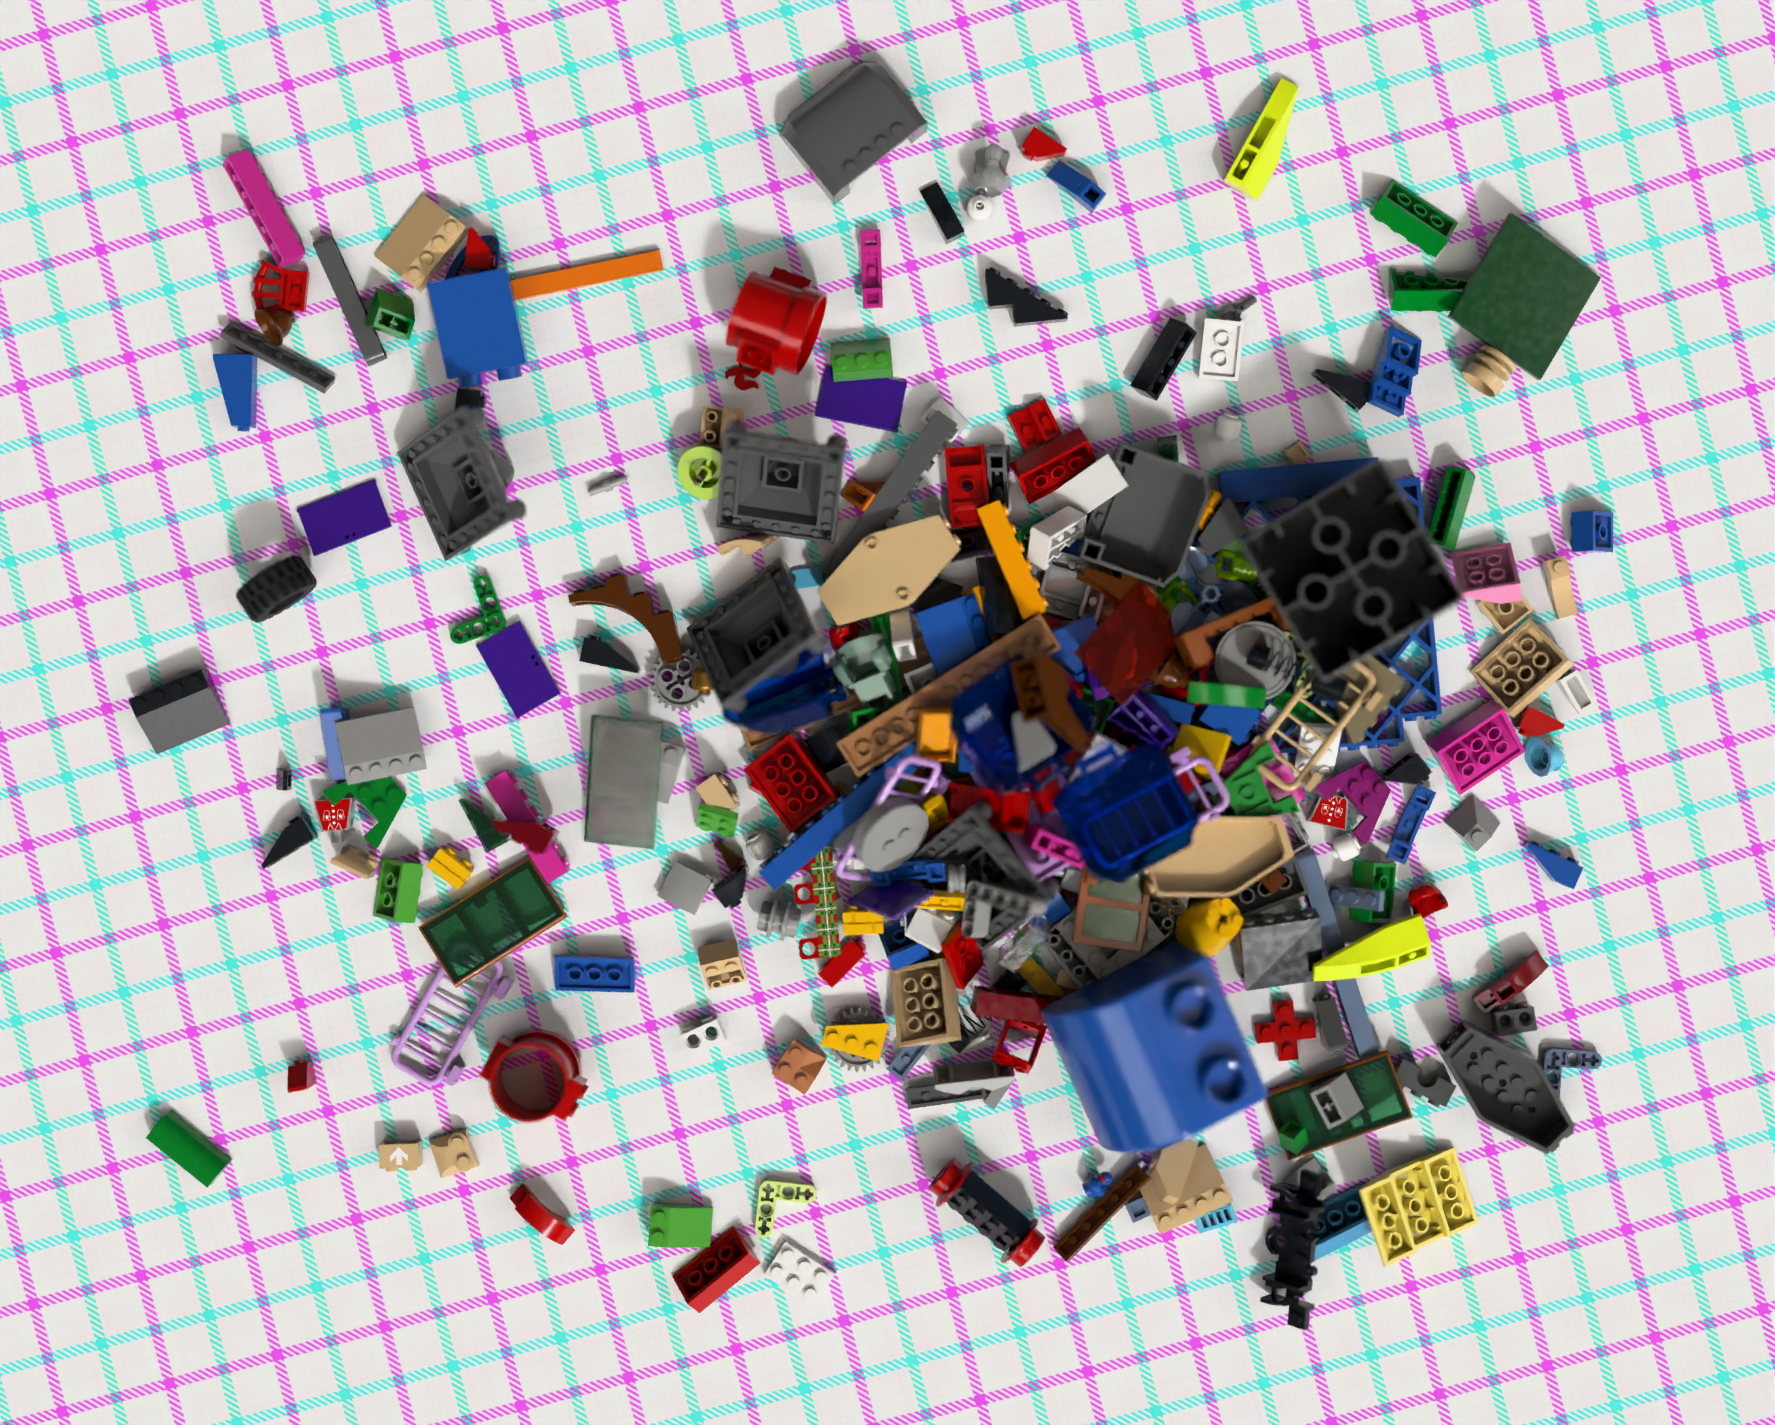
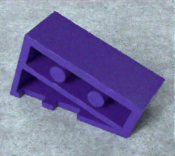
(1145, 720)

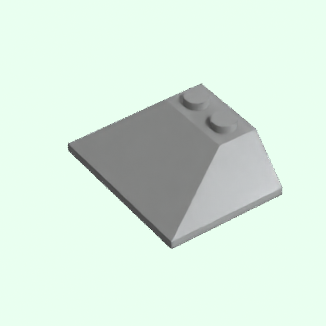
(1064, 593)

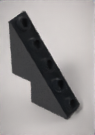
(1025, 306)

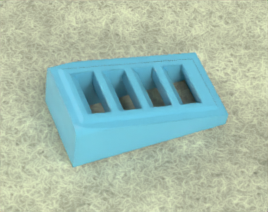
(1225, 1221)

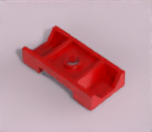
(964, 465)
(1008, 813)

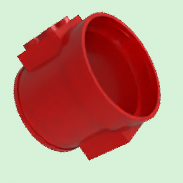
(776, 321)
(564, 1053)

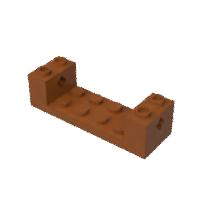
(1193, 646)

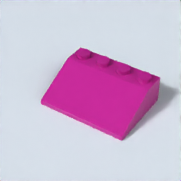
(1476, 746)
(1241, 753)

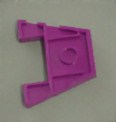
(1364, 791)

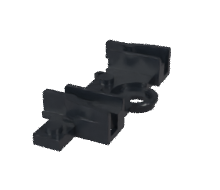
(1295, 1258)

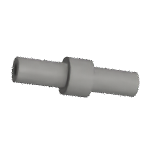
(607, 485)

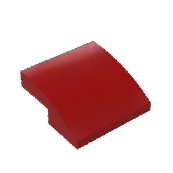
(1034, 425)

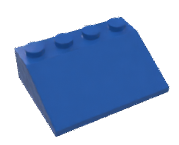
(953, 632)
(1070, 638)

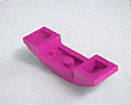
(871, 269)

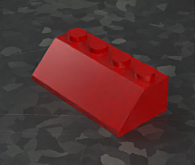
(1052, 465)
(715, 1270)

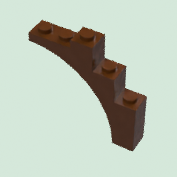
(1113, 588)
(640, 606)

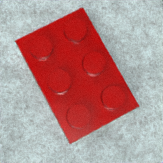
(961, 956)

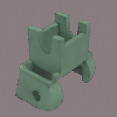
(868, 663)

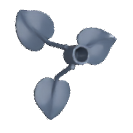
(1235, 596)

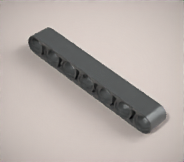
(349, 299)

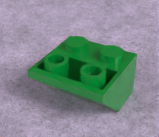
(391, 315)

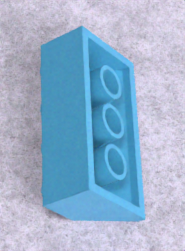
(1341, 1222)

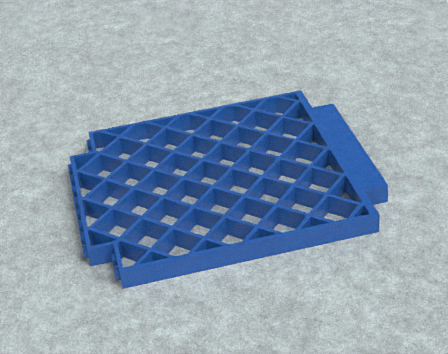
(1308, 481)

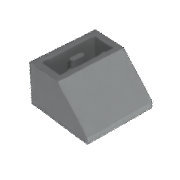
(1336, 1100)

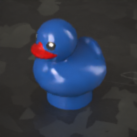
(1097, 1184)

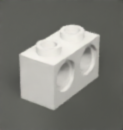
(705, 1040)

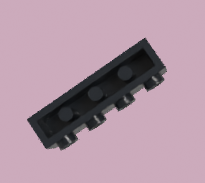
(1163, 357)

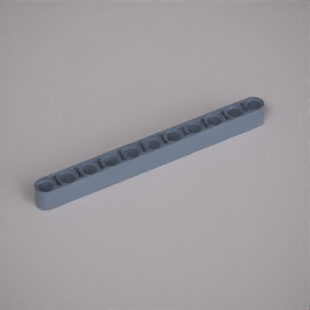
(1332, 941)

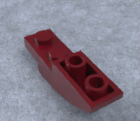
(1511, 983)

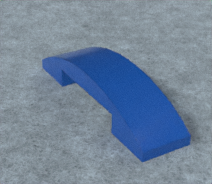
(1409, 824)
(912, 869)

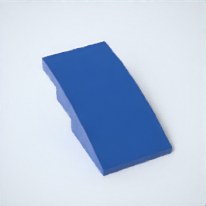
(1394, 371)

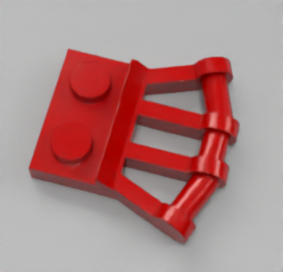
(292, 288)

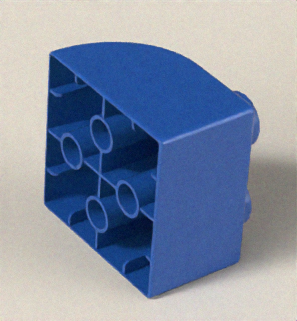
(1155, 1051)

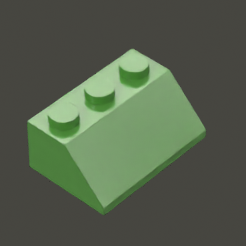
(861, 360)
(398, 890)

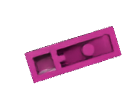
(1053, 844)

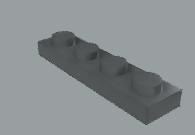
(928, 1096)

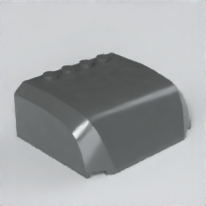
(851, 127)
(1150, 521)

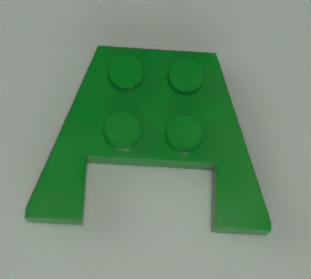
(1248, 791)
(378, 796)

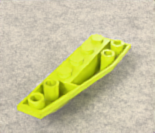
(1264, 144)
(1377, 952)

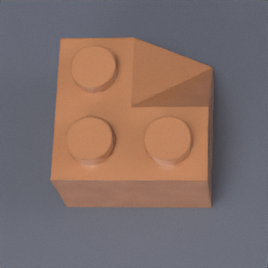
(799, 1066)

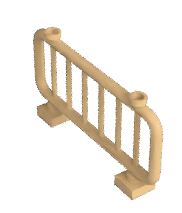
(1305, 776)

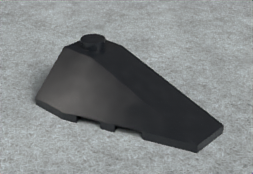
(998, 604)

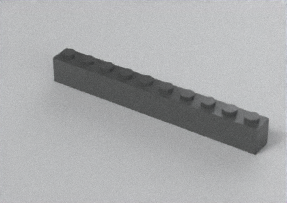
(897, 486)

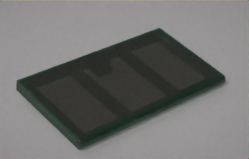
(623, 781)

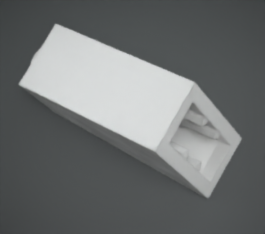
(902, 635)

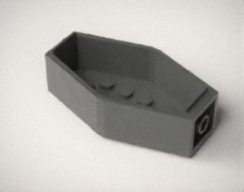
(1506, 1105)

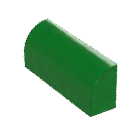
(1451, 508)
(189, 1148)

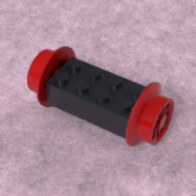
(987, 1212)

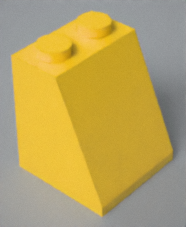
(1200, 743)

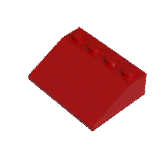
(792, 782)

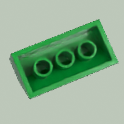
(1413, 218)

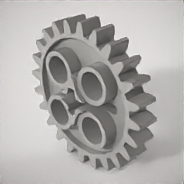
(689, 696)
(858, 1018)

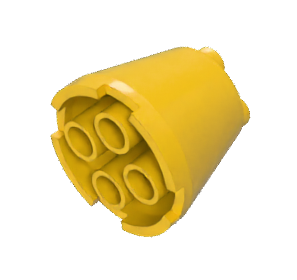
(1208, 925)

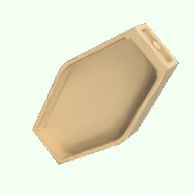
(889, 570)
(1222, 858)

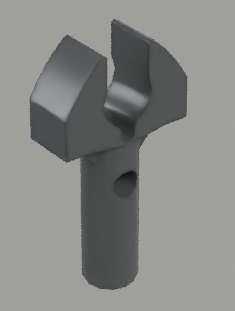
(1239, 309)

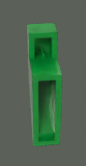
(1226, 695)

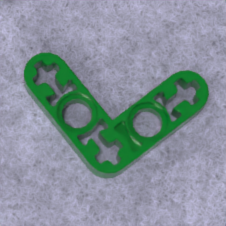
(489, 614)

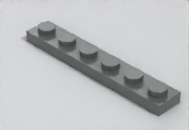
(277, 357)

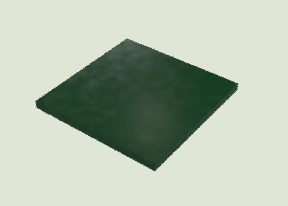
(1524, 296)

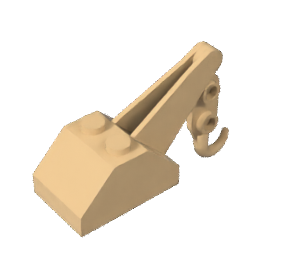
(1171, 1169)

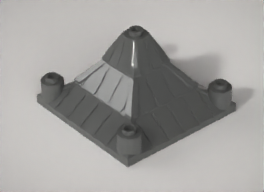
(460, 482)
(780, 484)
(754, 635)
(986, 858)

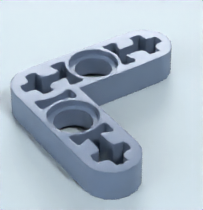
(1561, 1061)

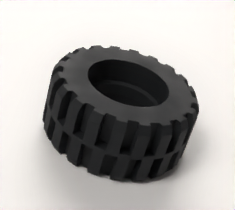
(276, 588)

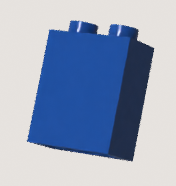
(478, 326)

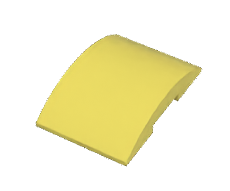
(1417, 1204)

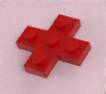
(1285, 1030)

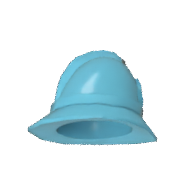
(1542, 756)

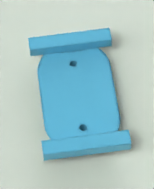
(805, 577)

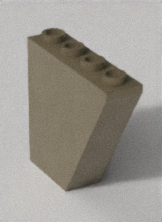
(1386, 683)

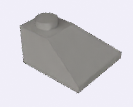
(1473, 823)

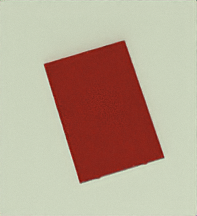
(1129, 644)

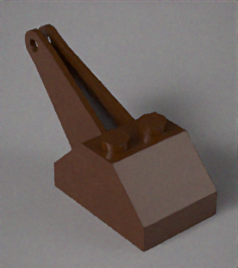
(1042, 695)

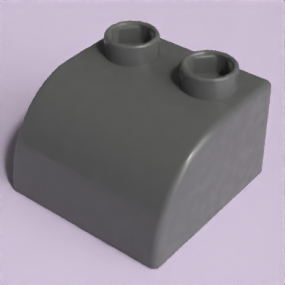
(1352, 570)

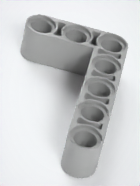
(983, 894)

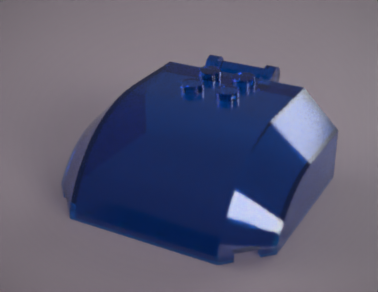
(790, 700)
(984, 734)
(1126, 812)

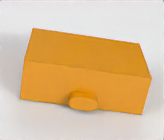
(934, 735)

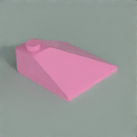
(1488, 573)

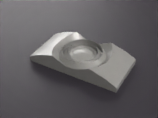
(972, 1076)

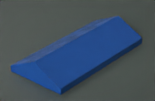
(594, 973)

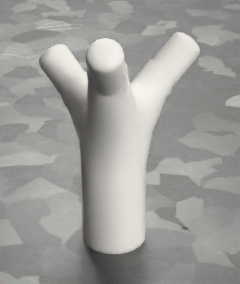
(982, 1037)

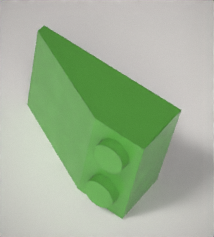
(680, 1225)

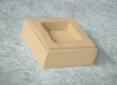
(1297, 453)

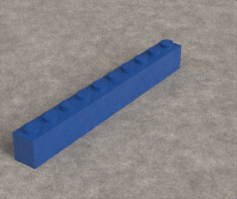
(832, 821)

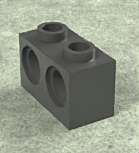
(1513, 1023)

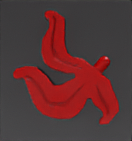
(739, 380)

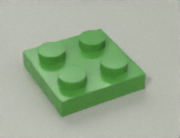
(716, 819)

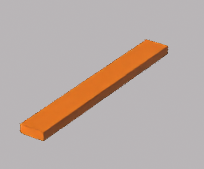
(587, 275)

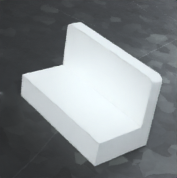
(950, 412)

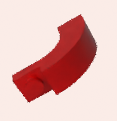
(540, 1217)

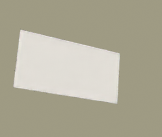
(1091, 486)

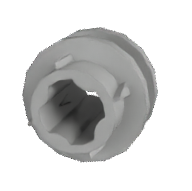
(779, 919)

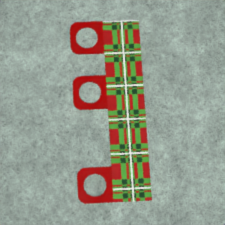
(823, 895)

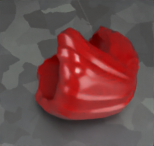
(842, 634)
(1426, 899)

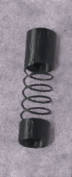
(1331, 689)
(1007, 980)

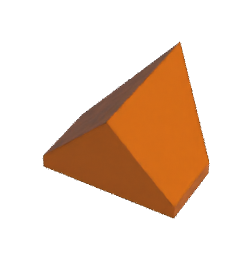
(861, 493)

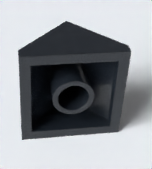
(973, 543)

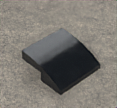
(937, 593)

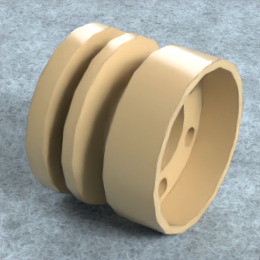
(1488, 371)

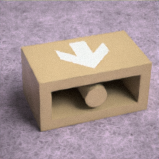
(400, 1155)

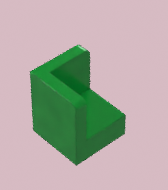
(1293, 1136)

